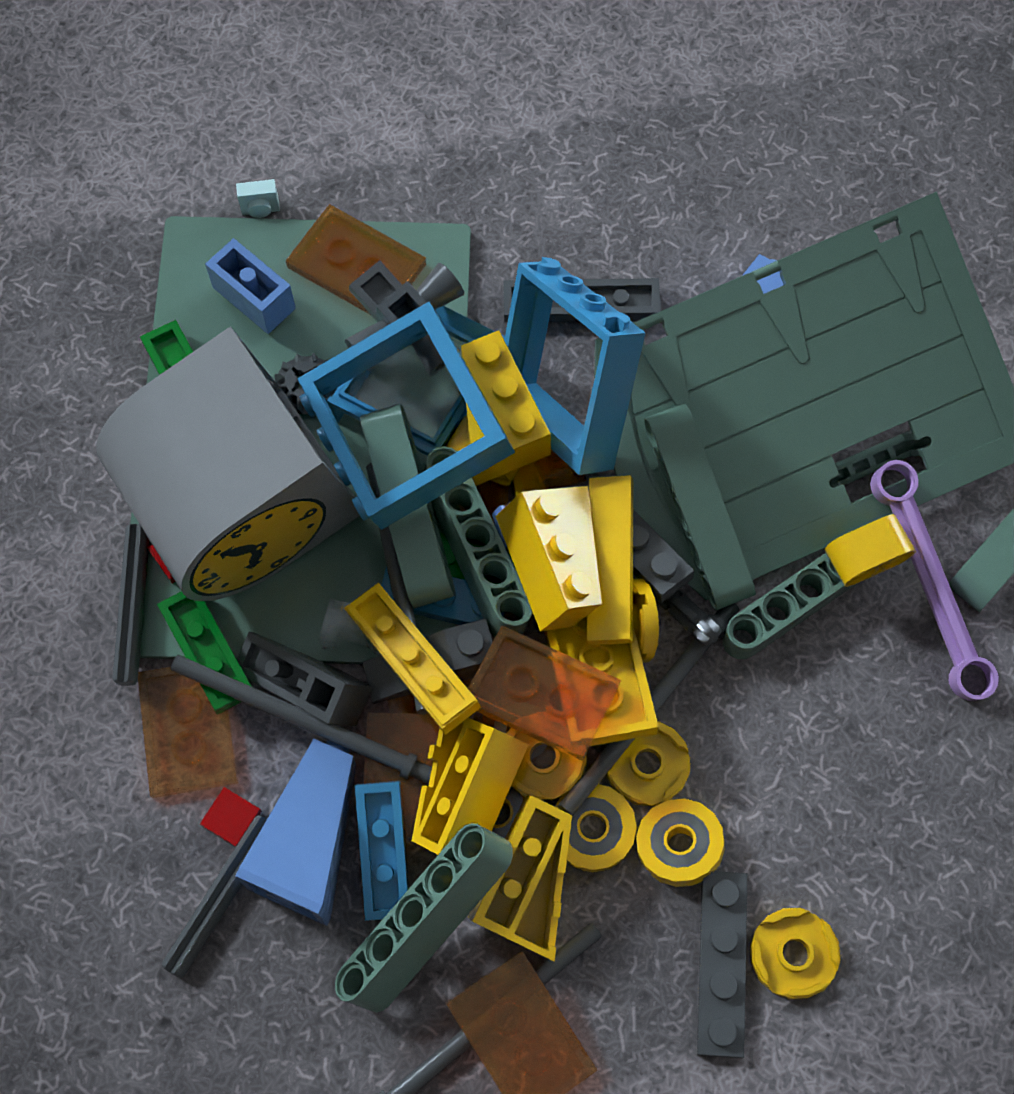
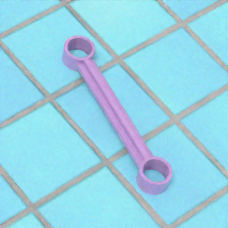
(935, 582)

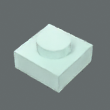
(258, 198)

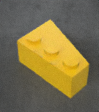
(510, 402)
(554, 553)
(466, 782)
(528, 895)

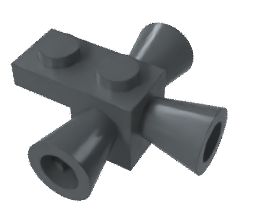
(390, 300)

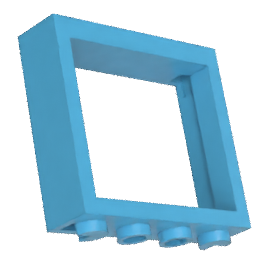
(596, 443)
(434, 480)

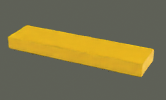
(613, 535)
(412, 658)

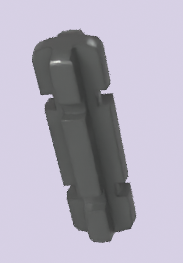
(691, 618)

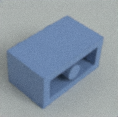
(250, 286)

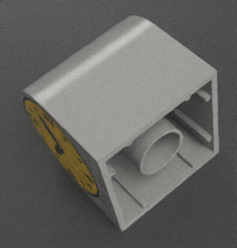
(222, 471)

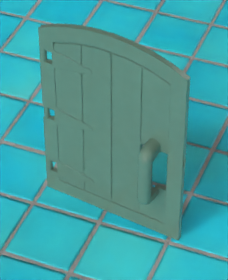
(817, 366)

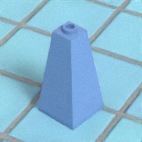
(303, 838)

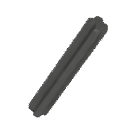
(131, 606)
(211, 907)

